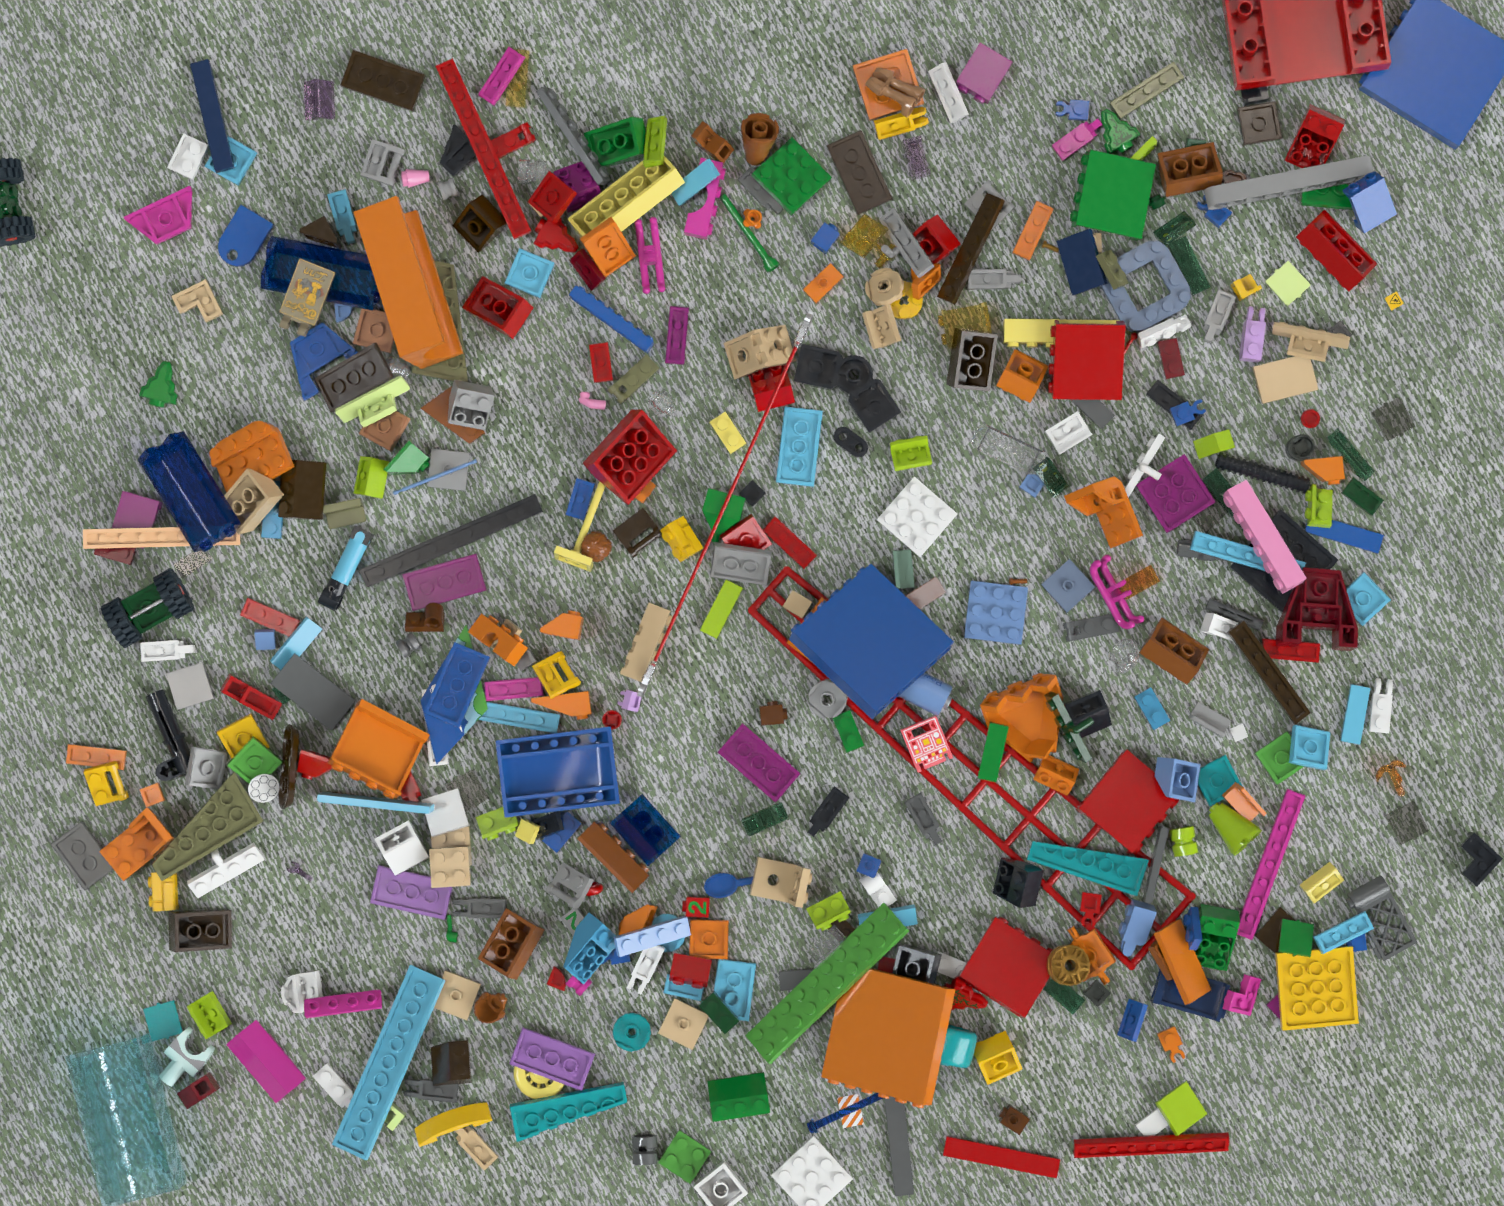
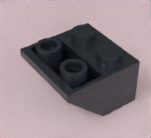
(1091, 706)
(1018, 882)

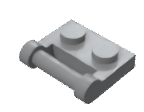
(376, 161)
(976, 199)
(573, 880)

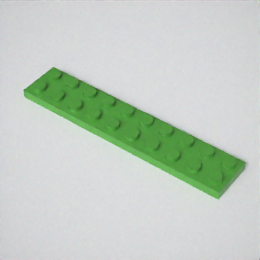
(827, 983)

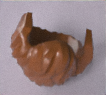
(596, 546)
(490, 1007)

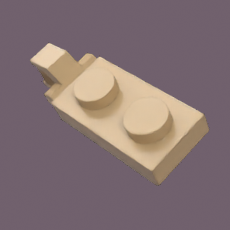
(476, 1147)

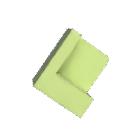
(394, 1116)

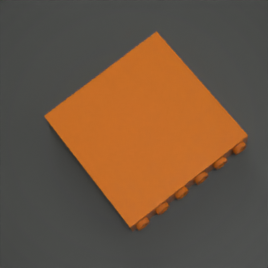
(889, 1037)

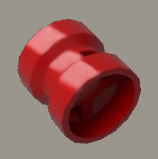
(612, 719)

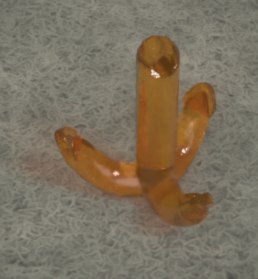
(1394, 775)

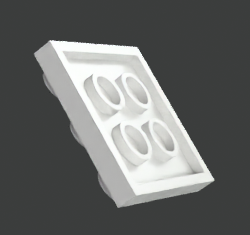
(917, 516)
(811, 1175)

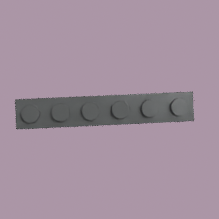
(570, 130)

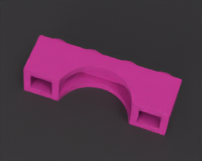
(699, 222)

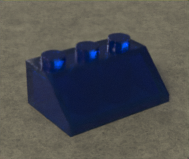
(645, 829)

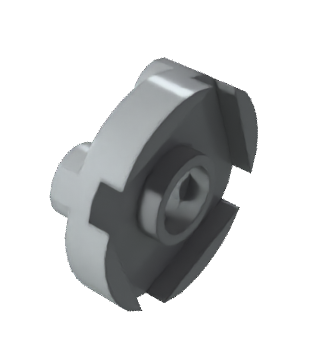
(817, 699)

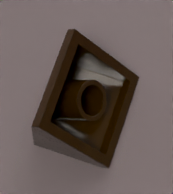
(321, 232)

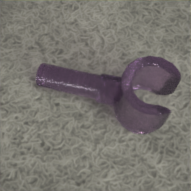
(299, 871)

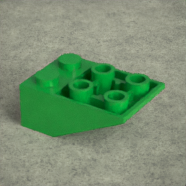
(1218, 933)

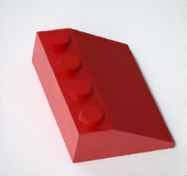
(630, 456)

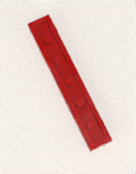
(1001, 1157)

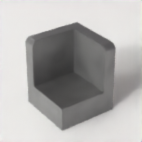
(527, 659)

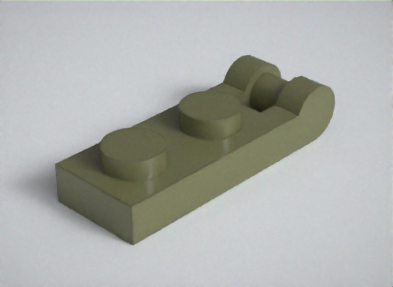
(634, 379)

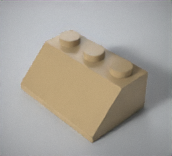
(252, 499)

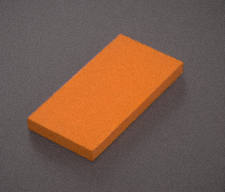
(1182, 962)

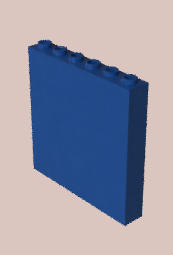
(1438, 70)
(870, 640)

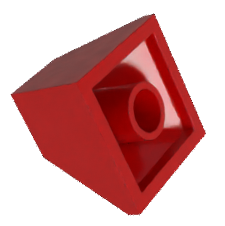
(313, 764)

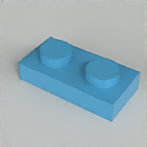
(1152, 708)

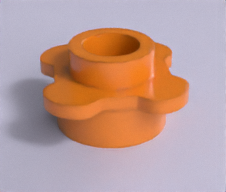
(757, 218)

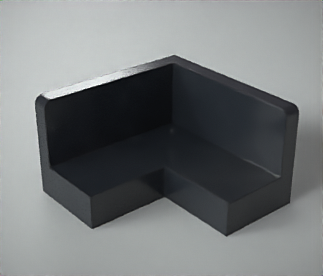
(1484, 859)

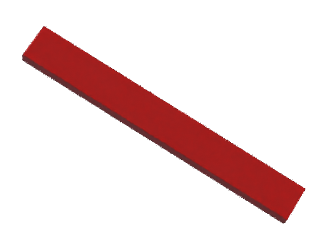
(1151, 1145)

